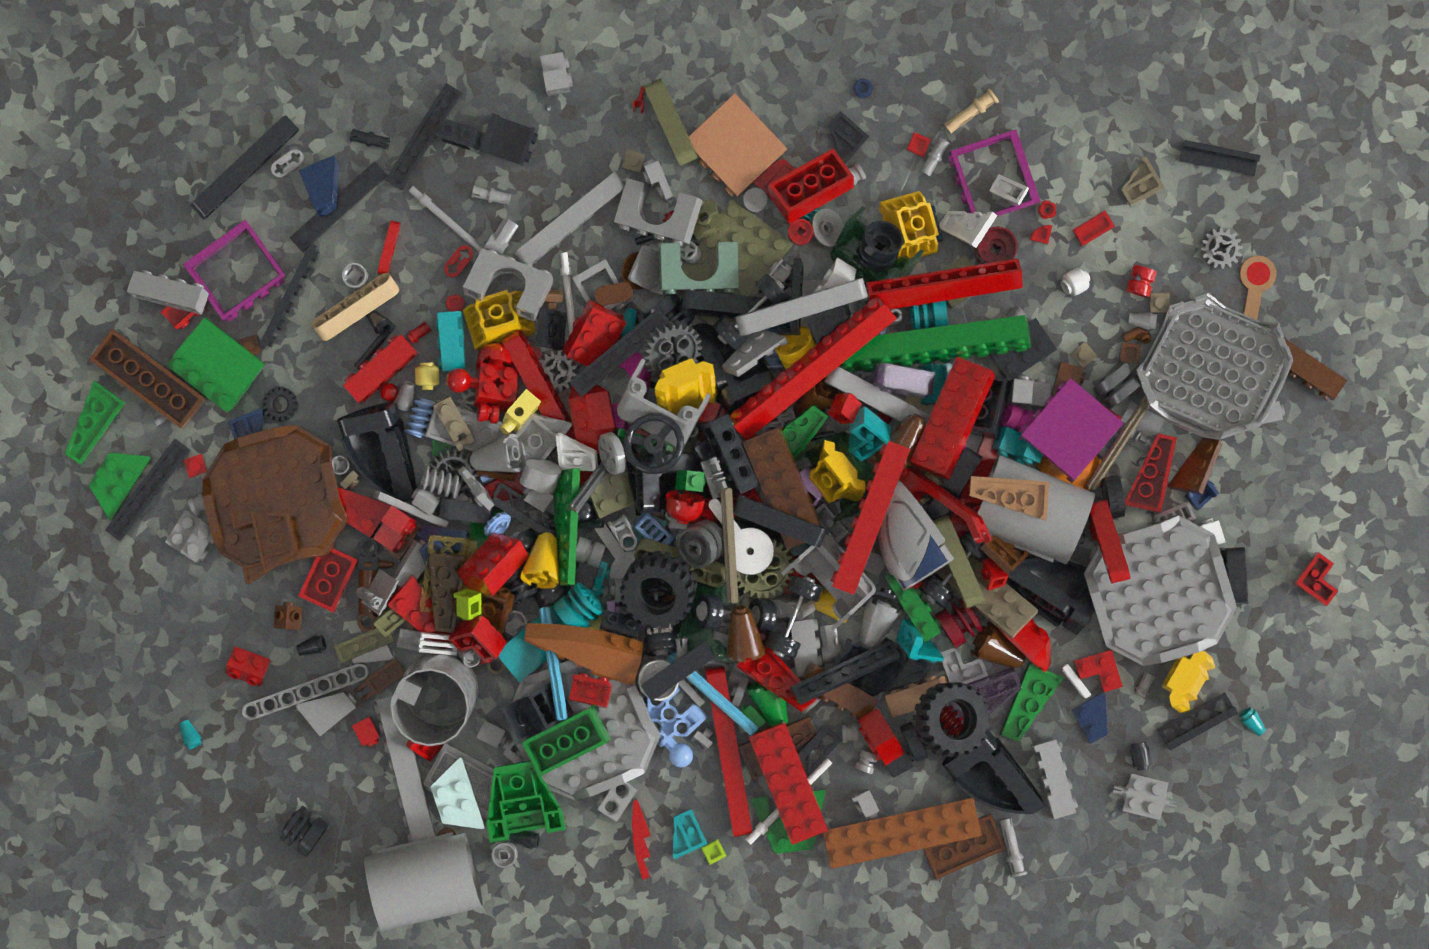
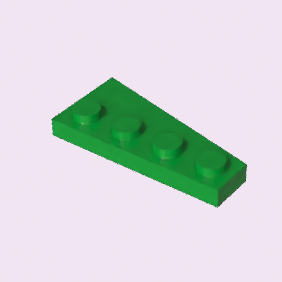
(97, 415)

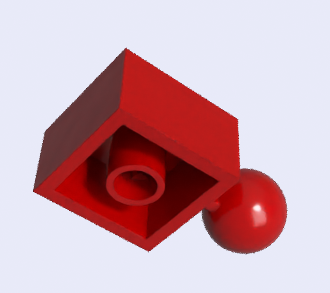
(491, 384)

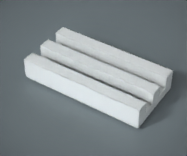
(453, 651)
(1075, 681)

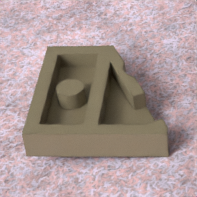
(1142, 183)

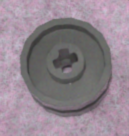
(1117, 384)
(701, 544)

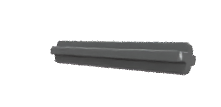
(588, 488)

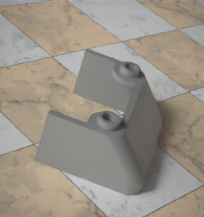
(634, 405)
(822, 564)

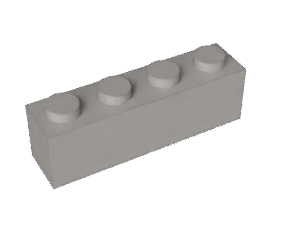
(168, 292)

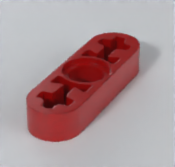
(389, 247)

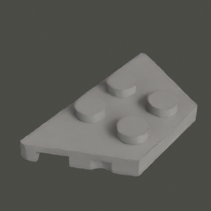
(540, 434)

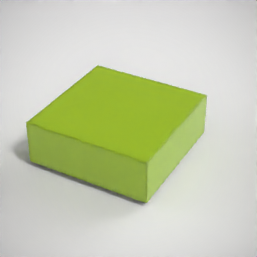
(713, 851)

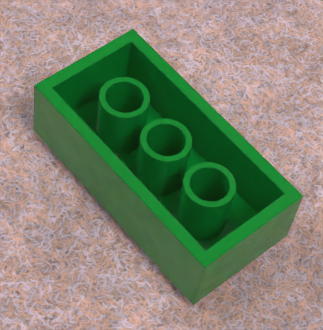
(566, 740)

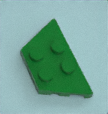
(116, 480)

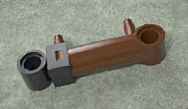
(368, 567)

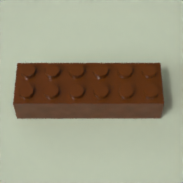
(147, 379)
(780, 478)

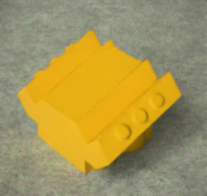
(914, 220)
(496, 318)
(685, 385)
(836, 476)
(1187, 679)

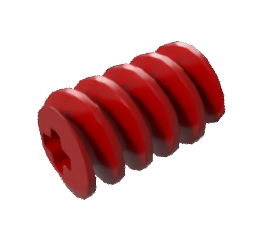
(950, 720)

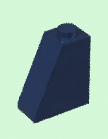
(322, 184)
(426, 531)

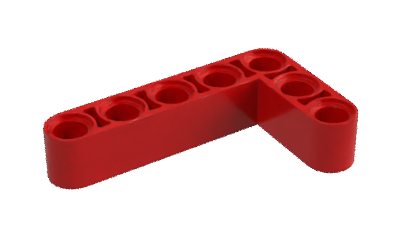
(1104, 531)

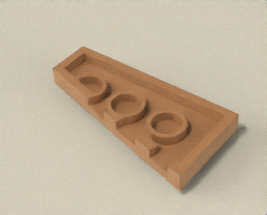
(1018, 495)

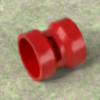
(488, 413)

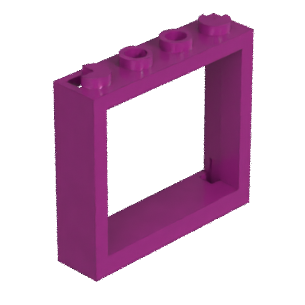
(1021, 161)
(219, 244)

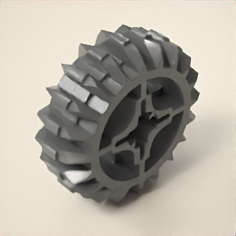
(445, 458)

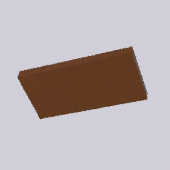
(957, 855)

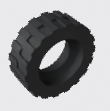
(1113, 492)

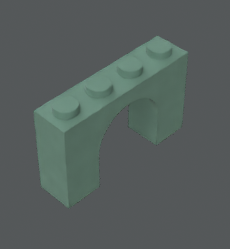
(673, 278)

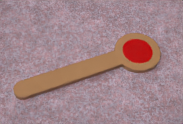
(1257, 275)

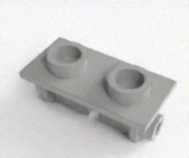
(779, 272)

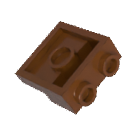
(497, 608)

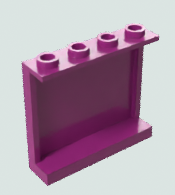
(1071, 429)

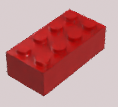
(811, 186)
(380, 369)

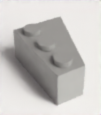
(804, 633)

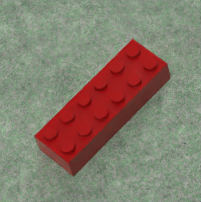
(952, 418)
(788, 782)

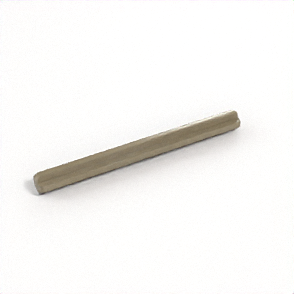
(1118, 444)
(729, 545)

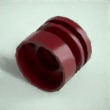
(1000, 239)
(958, 623)

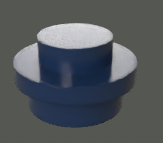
(862, 88)

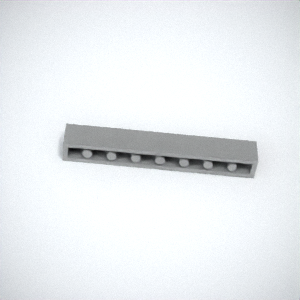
(407, 775)

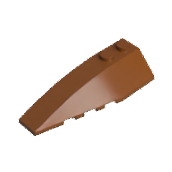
(600, 651)

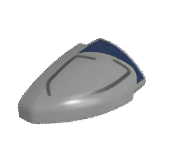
(910, 540)

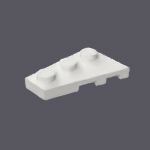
(967, 226)

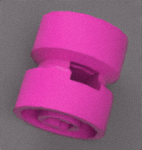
(1016, 417)

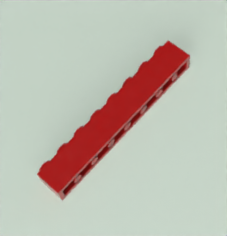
(947, 284)
(871, 517)

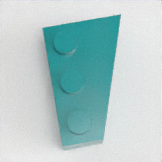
(451, 341)

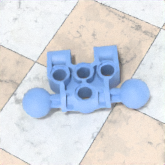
(679, 754)

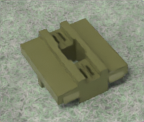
(713, 222)

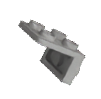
(646, 270)

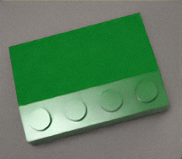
(216, 365)

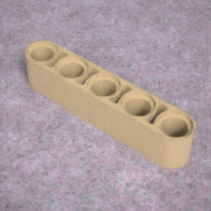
(355, 306)

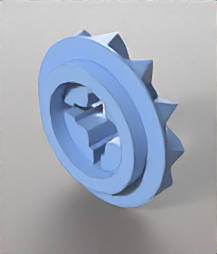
(497, 524)

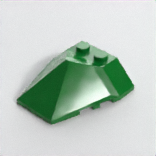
(521, 802)

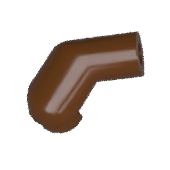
(1138, 334)

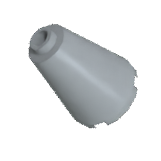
(501, 455)
(877, 620)

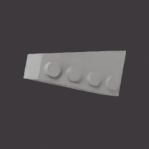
(1054, 778)

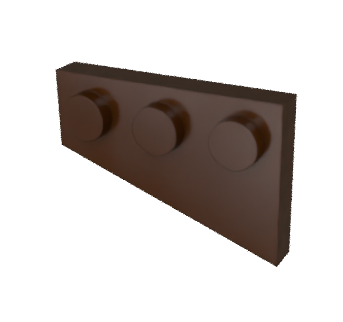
(1197, 469)

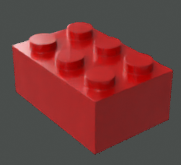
(593, 333)
(493, 564)
(328, 579)

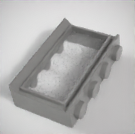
(478, 773)

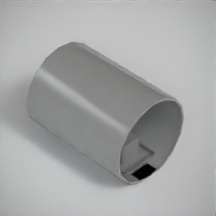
(1047, 539)
(411, 687)
(423, 880)

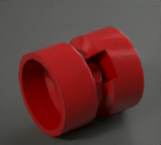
(800, 232)
(1141, 281)

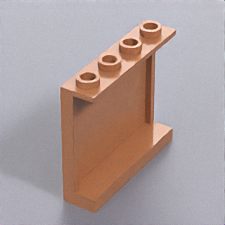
(735, 146)

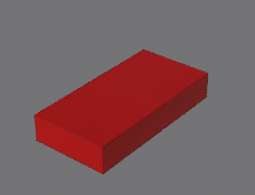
(1093, 228)

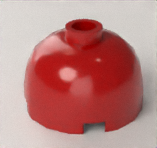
(494, 354)
(684, 506)

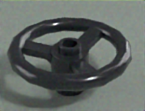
(648, 442)

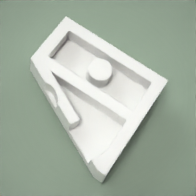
(575, 454)

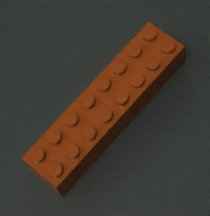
(902, 833)

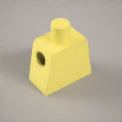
(519, 412)

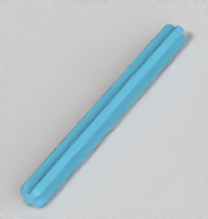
(554, 672)
(717, 698)

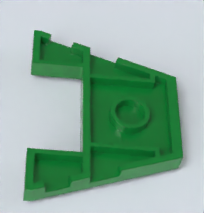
(776, 831)

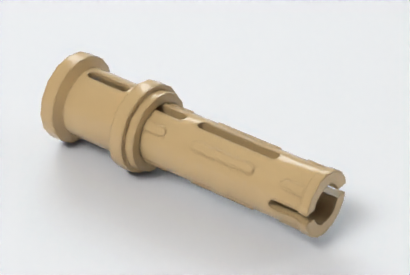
(978, 106)

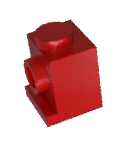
(993, 574)

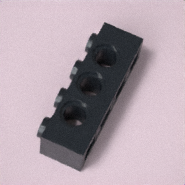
(721, 450)

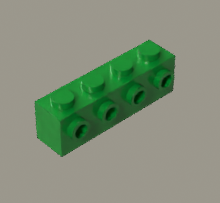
(915, 609)

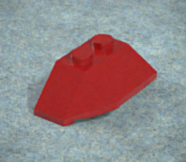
(591, 415)
(1034, 644)

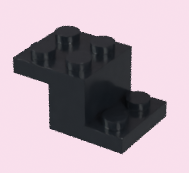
(531, 714)

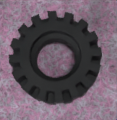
(291, 404)

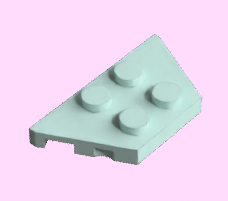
(456, 798)

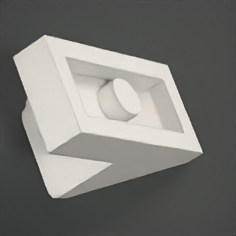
(1009, 190)

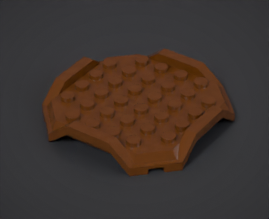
(274, 473)

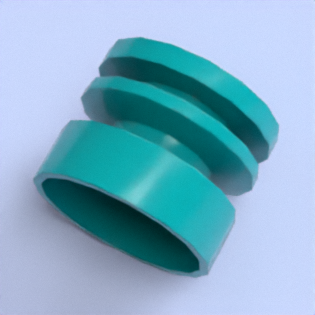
(928, 315)
(580, 607)

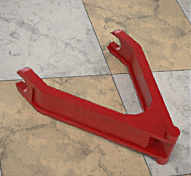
(921, 485)

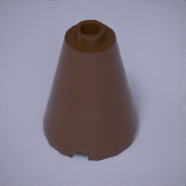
(820, 395)
(908, 435)
(743, 636)
(996, 648)

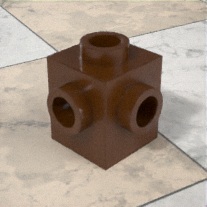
(288, 616)

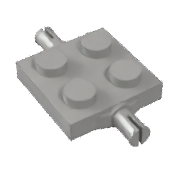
(1145, 797)

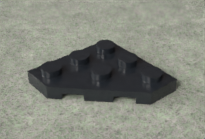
(894, 675)

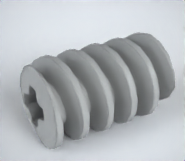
(440, 482)

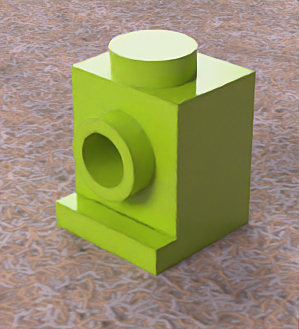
(468, 603)

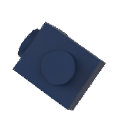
(1199, 500)

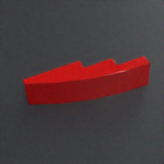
(640, 831)

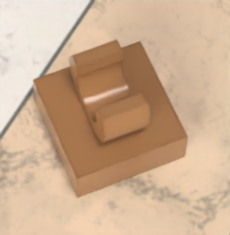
(553, 297)

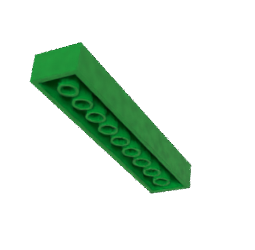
(942, 344)

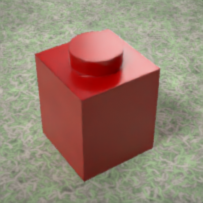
(845, 408)
(367, 732)

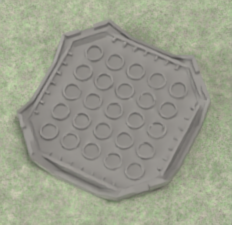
(1214, 369)
(1175, 594)
(614, 763)

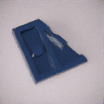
(1093, 717)

